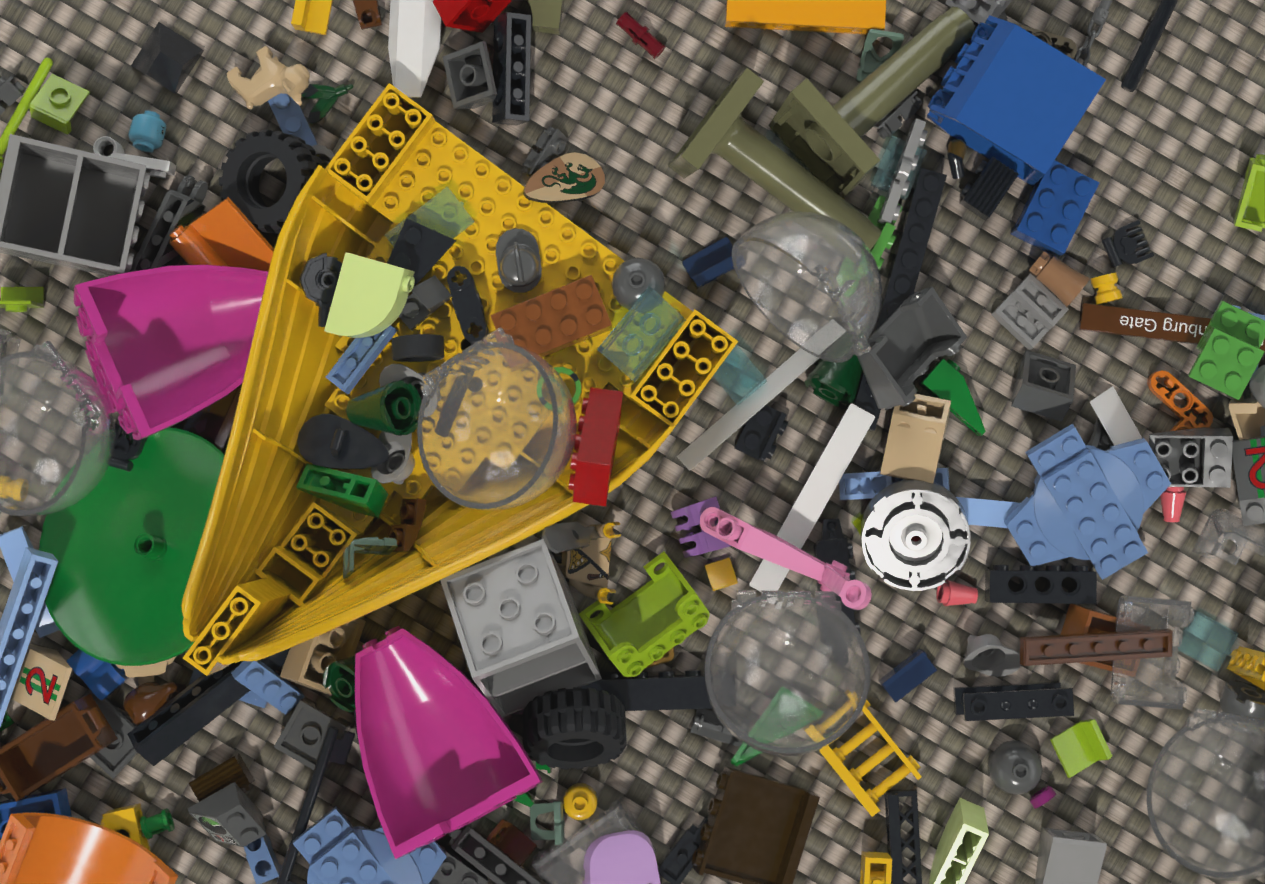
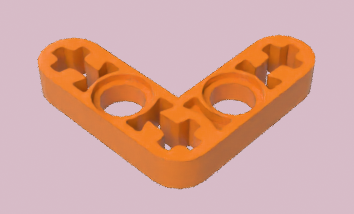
(1187, 421)

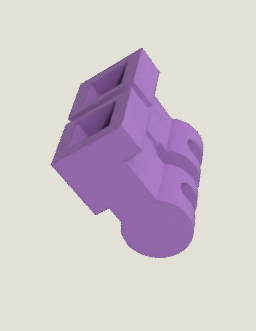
(703, 540)

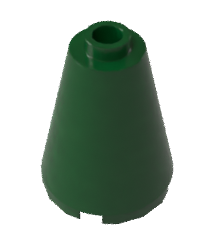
(836, 381)
(387, 408)
(341, 682)

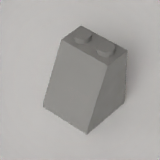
(1069, 857)

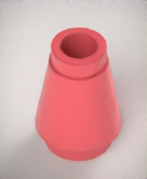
(1172, 503)
(956, 594)

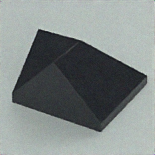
(167, 58)

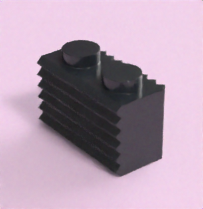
(988, 188)

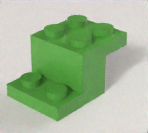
(1229, 350)

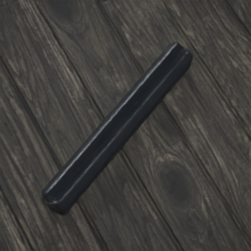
(1148, 45)

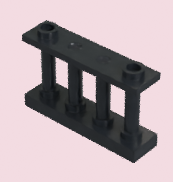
(1013, 701)

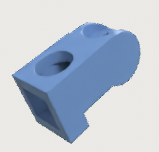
(262, 860)

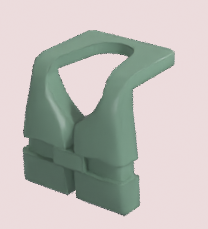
(869, 59)
(367, 545)
(540, 834)

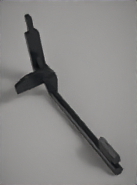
(333, 750)

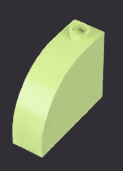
(367, 297)
(959, 844)

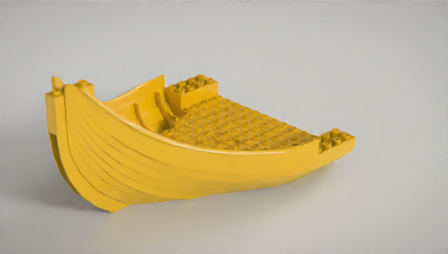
(274, 553)

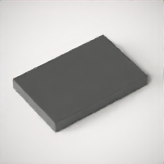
(120, 752)

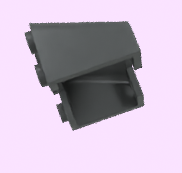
(907, 345)

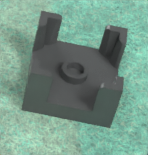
(307, 731)

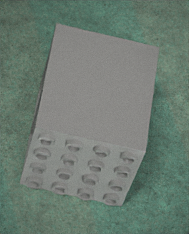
(70, 206)
(519, 627)

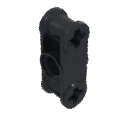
(467, 304)

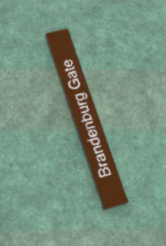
(1144, 324)

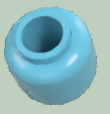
(147, 131)

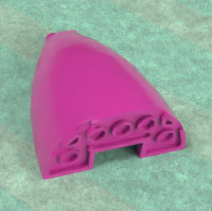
(168, 339)
(431, 743)

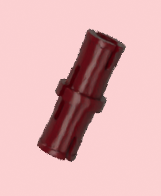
(640, 35)

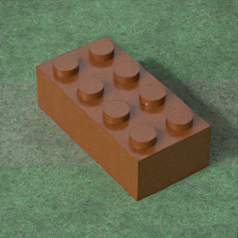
(556, 318)

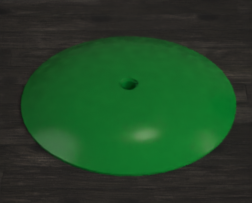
(108, 586)

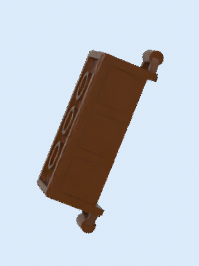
(54, 747)

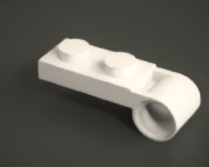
(156, 167)

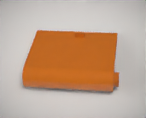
(223, 239)

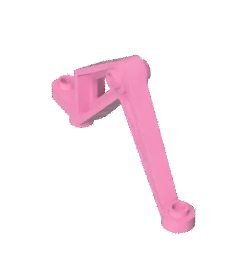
(778, 551)

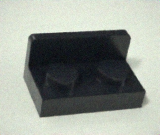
(761, 432)

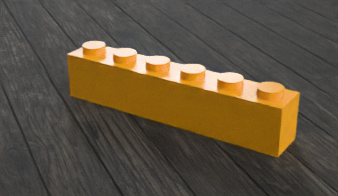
(807, 15)

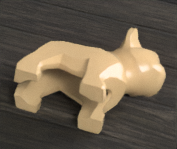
(270, 80)

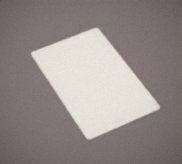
(1115, 417)

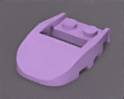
(621, 859)

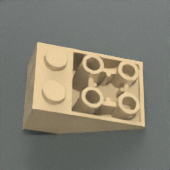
(916, 439)

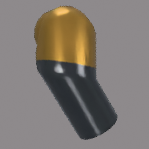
(955, 154)

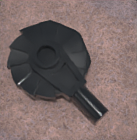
(319, 283)

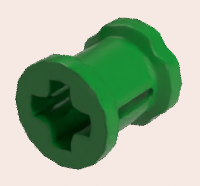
(157, 823)

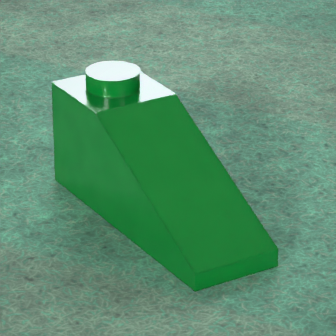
(948, 384)
(344, 489)

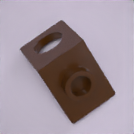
(512, 842)

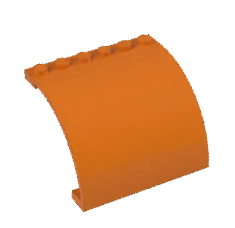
(74, 851)

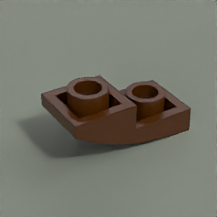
(411, 516)

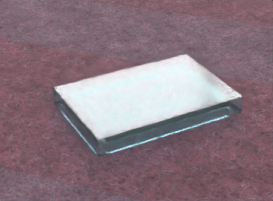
(641, 334)

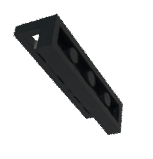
(894, 837)

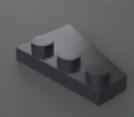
(419, 249)

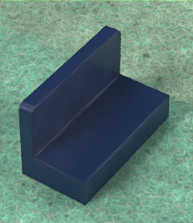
(710, 263)
(907, 675)

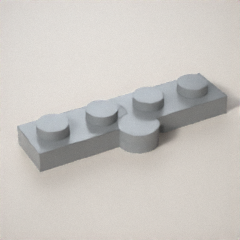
(906, 163)

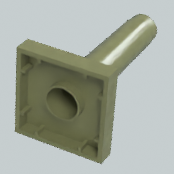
(830, 136)
(732, 138)

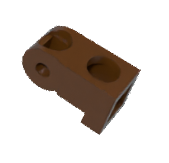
(368, 13)

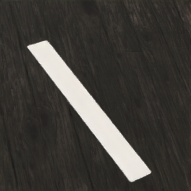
(747, 409)
(816, 492)

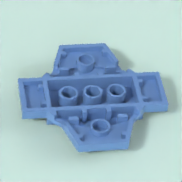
(1087, 502)
(361, 855)

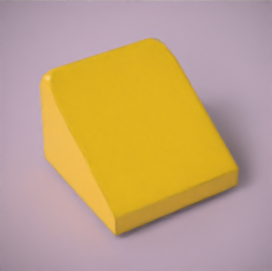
(721, 574)

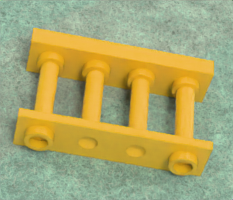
(854, 776)

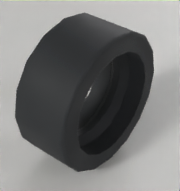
(418, 348)

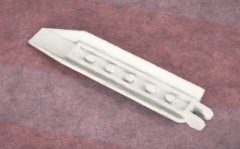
(413, 44)

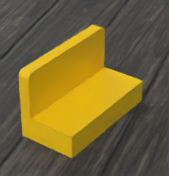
(312, 15)

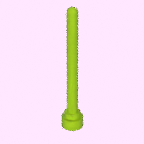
(23, 105)

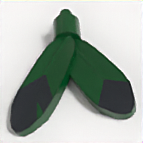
(328, 97)

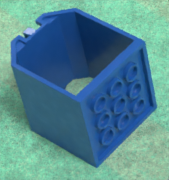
(1013, 98)

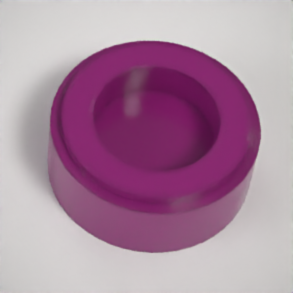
(1042, 796)

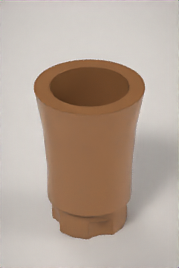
(1058, 277)

